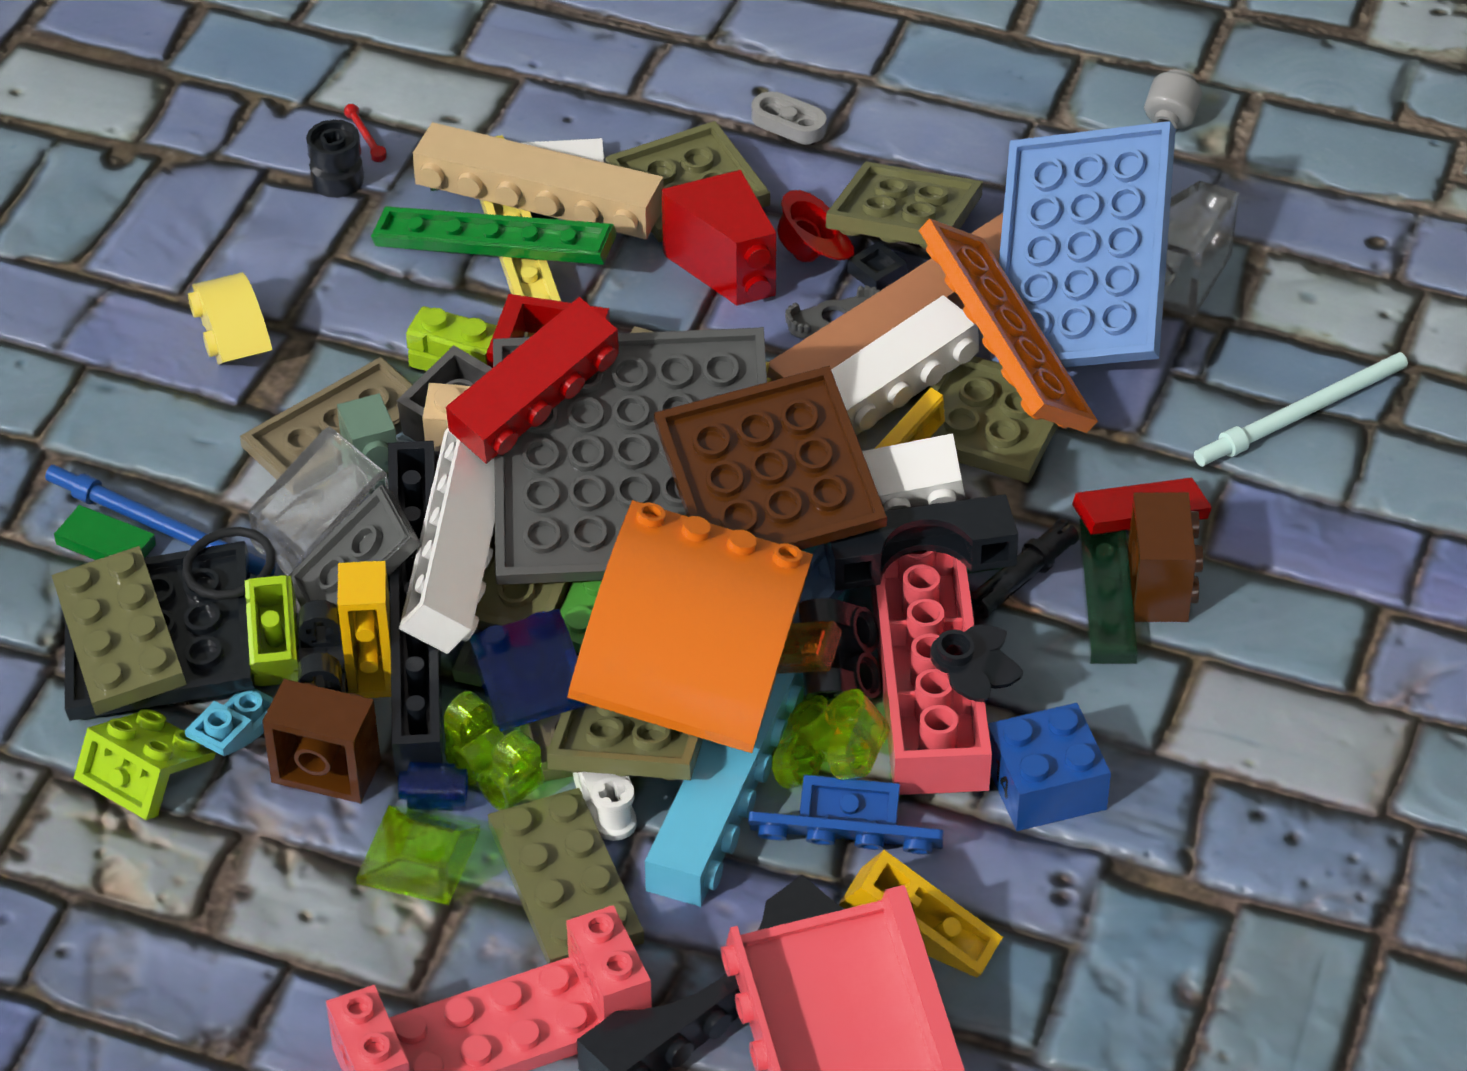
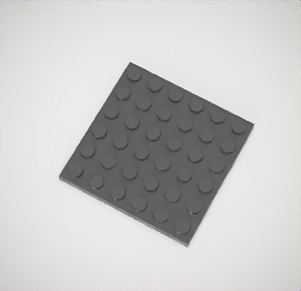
(578, 471)

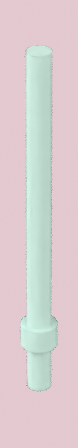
(1238, 439)

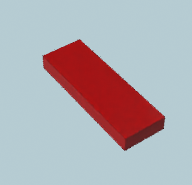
(1112, 507)

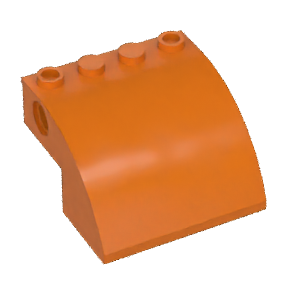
(690, 625)

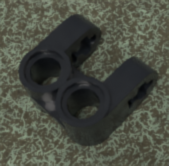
(321, 647)
(853, 663)

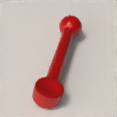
(377, 152)

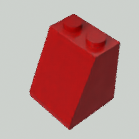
(721, 236)

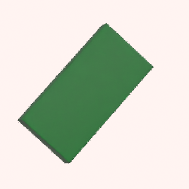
(101, 535)

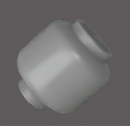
(1173, 98)

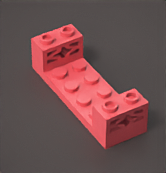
(506, 1023)

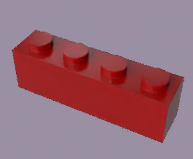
(533, 380)

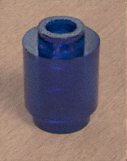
(433, 786)

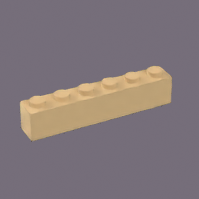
(538, 179)

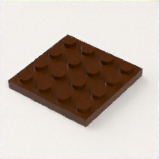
(773, 461)

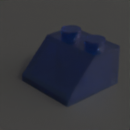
(526, 668)

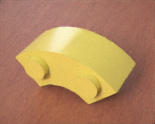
(230, 317)

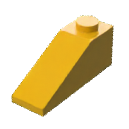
(945, 926)

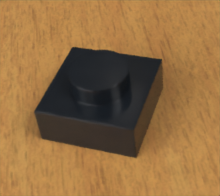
(877, 266)

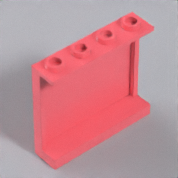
(842, 992)

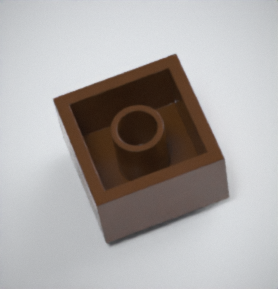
(1164, 556)
(322, 740)

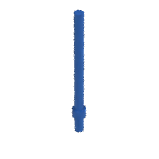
(91, 490)

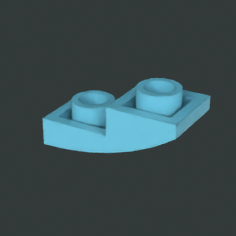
(231, 725)

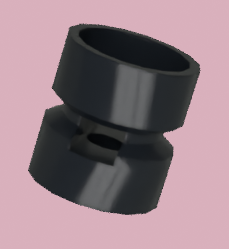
(335, 158)

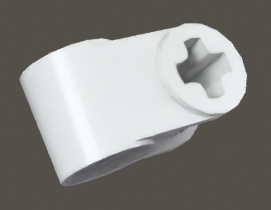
(609, 803)

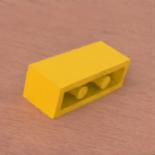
(365, 627)

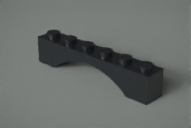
(671, 1032)

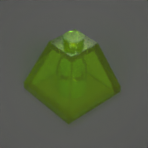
(418, 854)

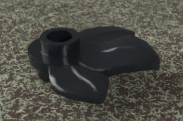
(975, 661)

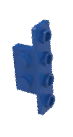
(847, 811)

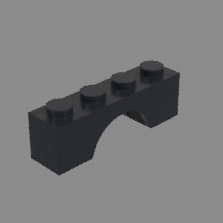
(971, 530)

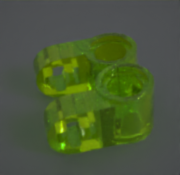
(840, 732)
(502, 765)

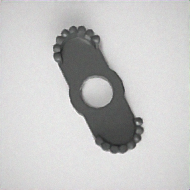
(808, 321)

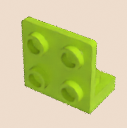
(133, 760)

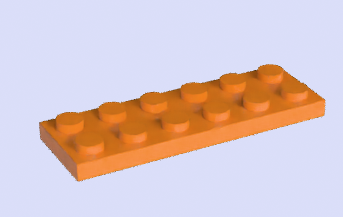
(1007, 327)

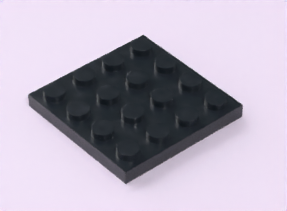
(205, 632)

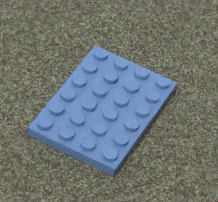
(1091, 239)

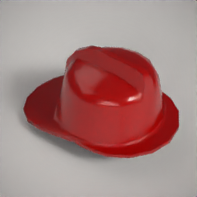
(805, 232)

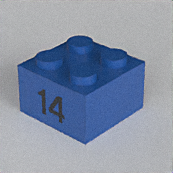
(1048, 767)

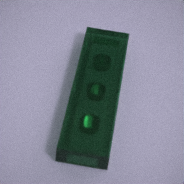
(1108, 597)

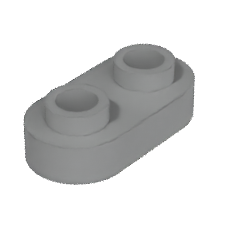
(789, 117)

